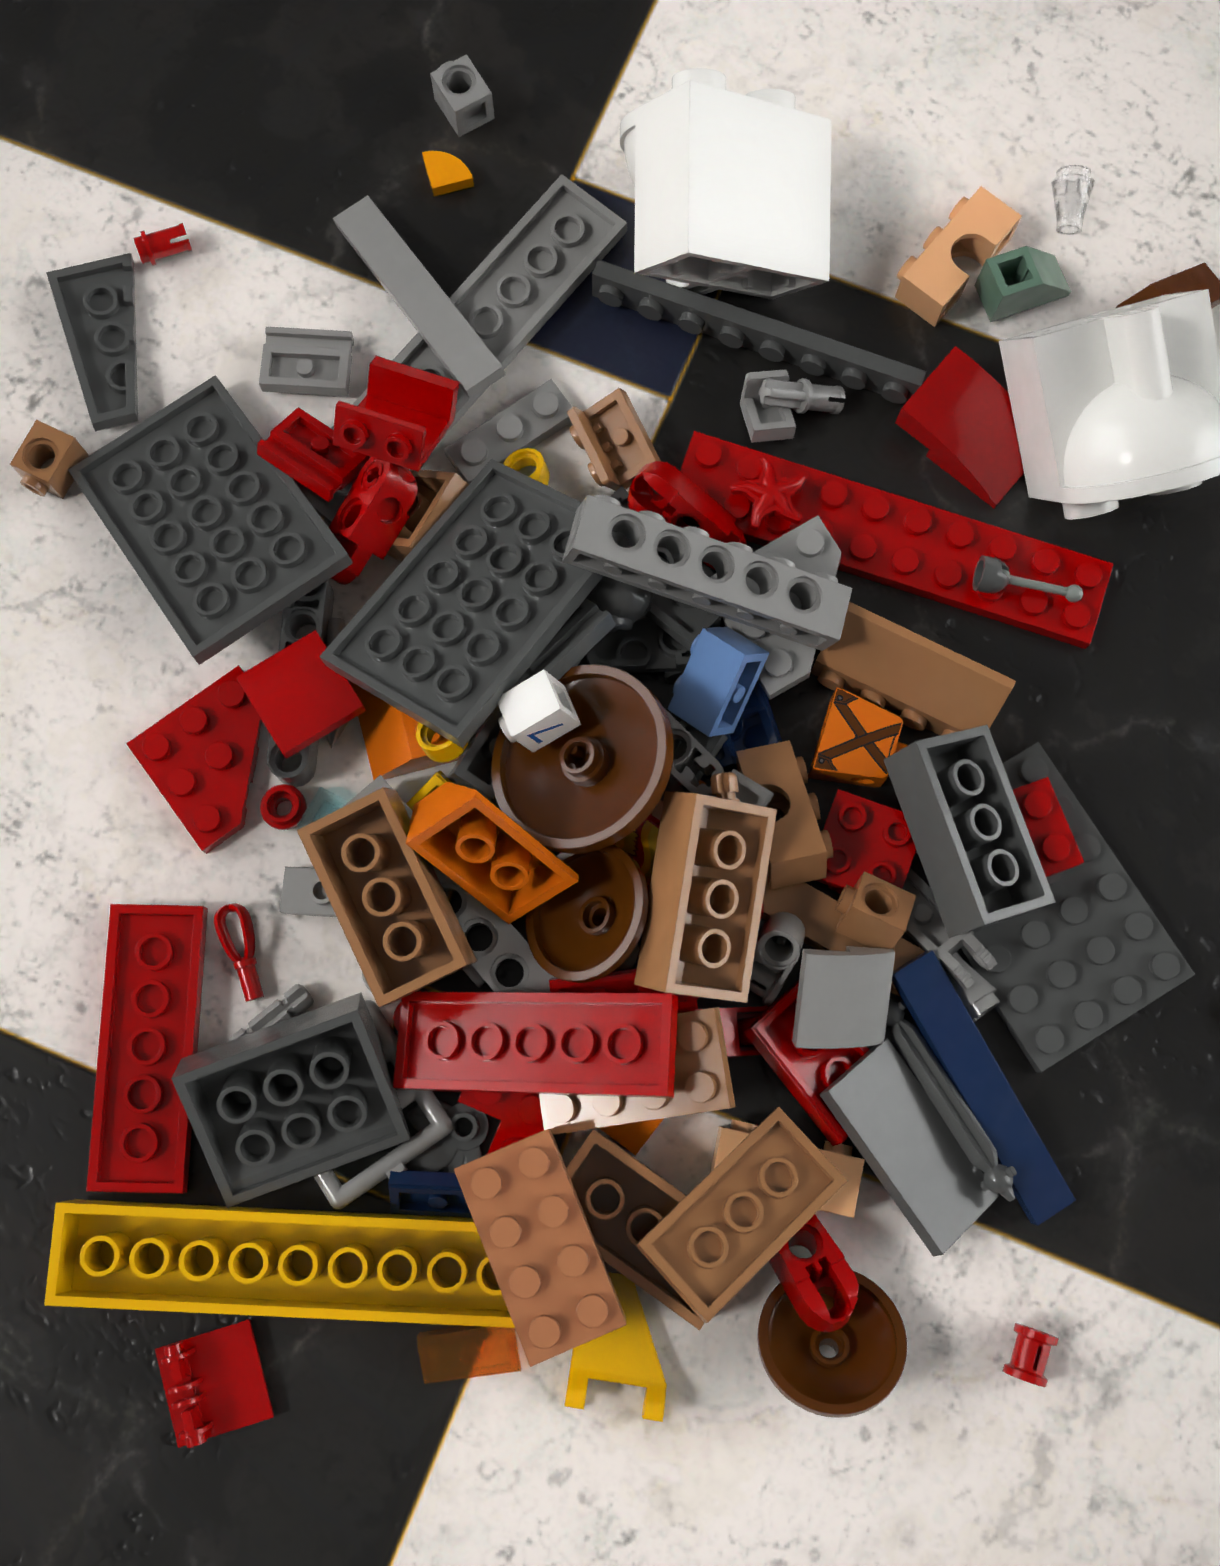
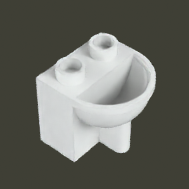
(729, 188)
(1117, 403)

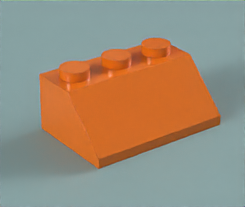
(392, 738)
(486, 852)

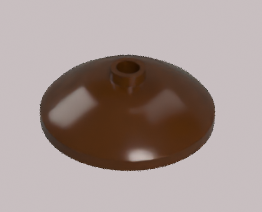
(569, 928)
(867, 1349)

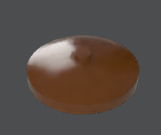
(595, 778)

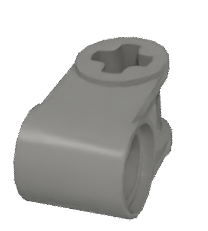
(773, 961)

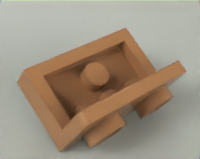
(612, 440)

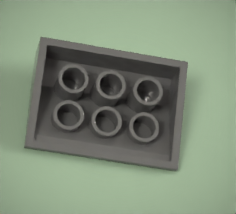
(292, 1100)

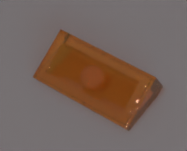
(467, 1352)

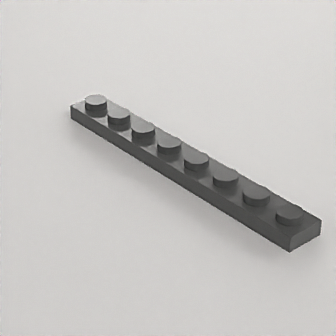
(755, 332)

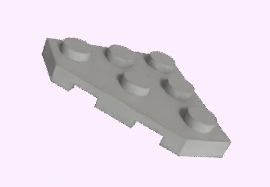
(812, 551)

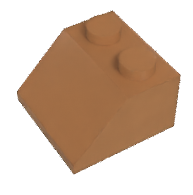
(434, 496)

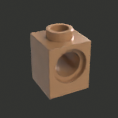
(43, 444)
(874, 912)

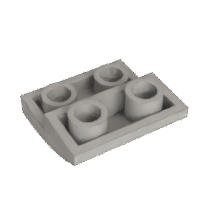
(843, 998)

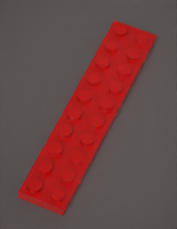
(913, 543)

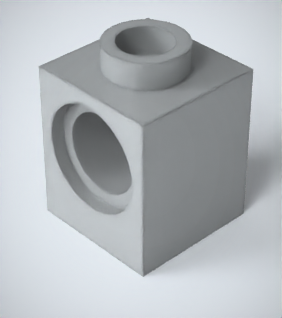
(467, 109)

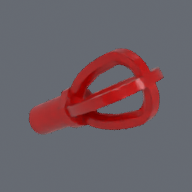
(244, 965)

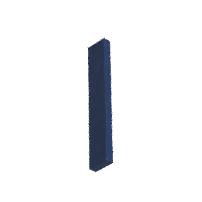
(982, 1085)

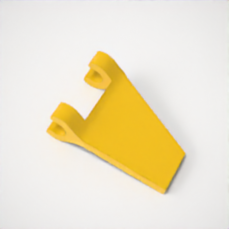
(621, 1357)

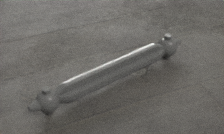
(949, 1102)

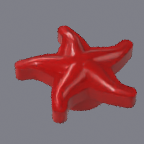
(771, 494)

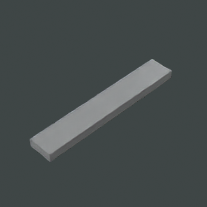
(419, 297)

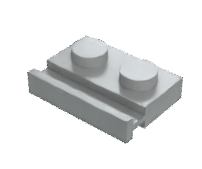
(306, 361)

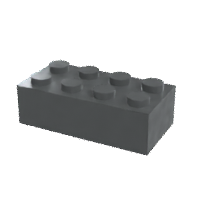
(968, 830)

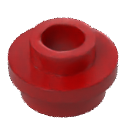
(274, 797)

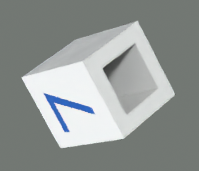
(537, 711)

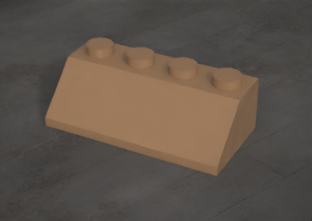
(911, 675)
(705, 897)

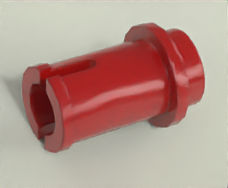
(158, 245)

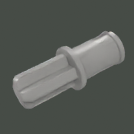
(801, 395)

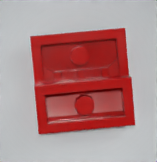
(299, 695)

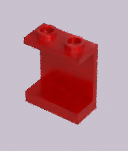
(399, 416)

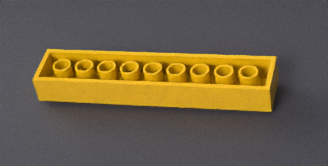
(272, 1263)

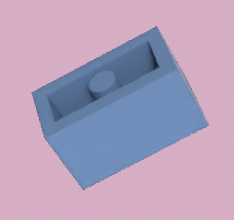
(717, 680)

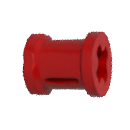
(1030, 1355)

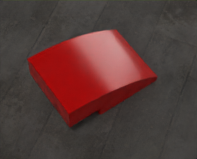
(966, 426)

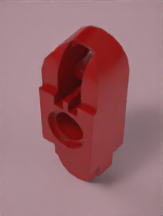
(679, 498)
(373, 514)
(820, 1274)

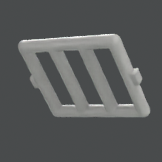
(396, 1160)

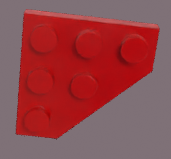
(205, 759)

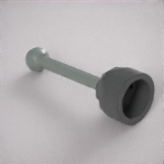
(993, 576)

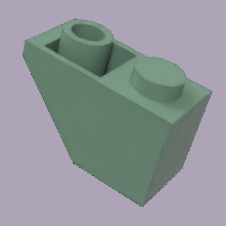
(1019, 282)

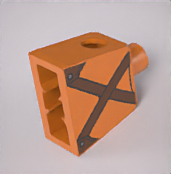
(855, 742)

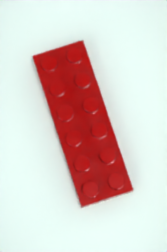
(145, 1031)
(538, 1043)

